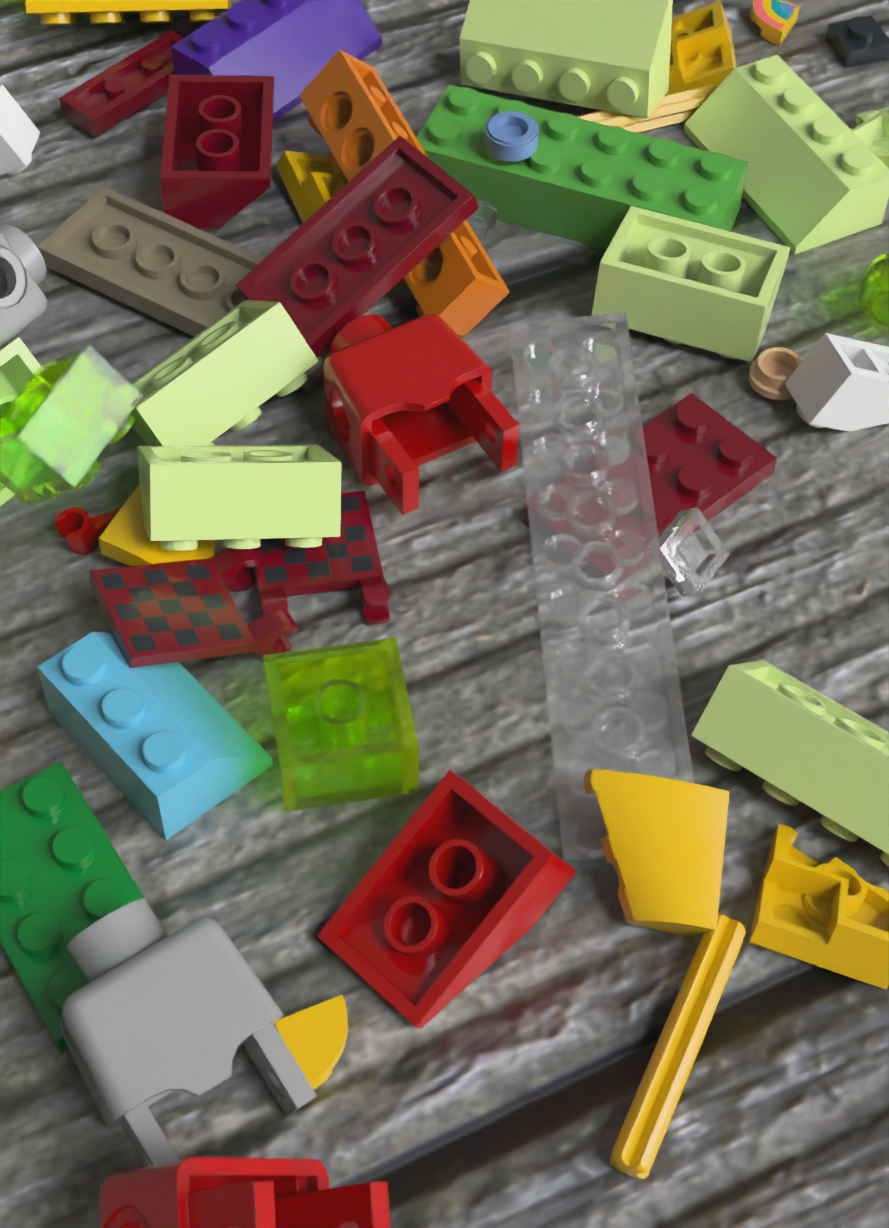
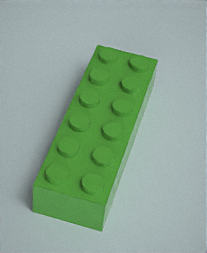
(581, 171)

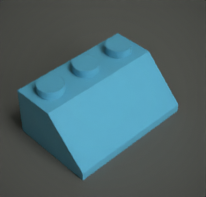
(150, 731)

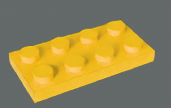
(112, 11)

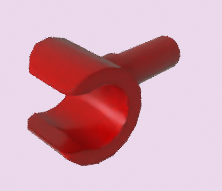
(81, 530)

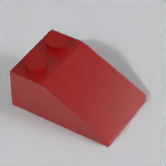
(445, 900)

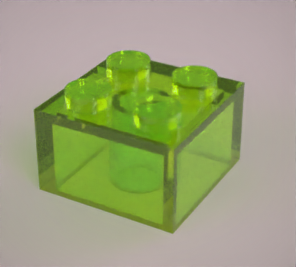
(63, 424)
(341, 724)

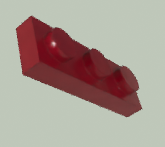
(122, 87)

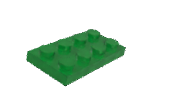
(53, 885)

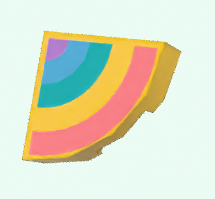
(774, 18)

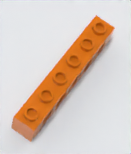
(360, 121)

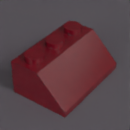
(216, 146)

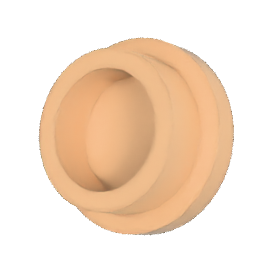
(772, 370)

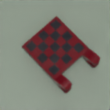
(335, 565)
(186, 611)

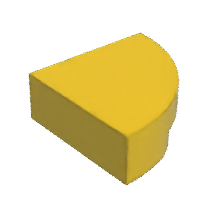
(316, 1037)

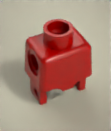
(409, 399)
(239, 1195)

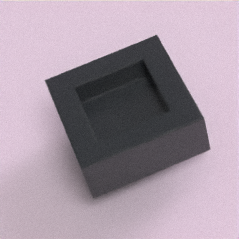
(858, 41)

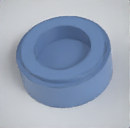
(511, 136)

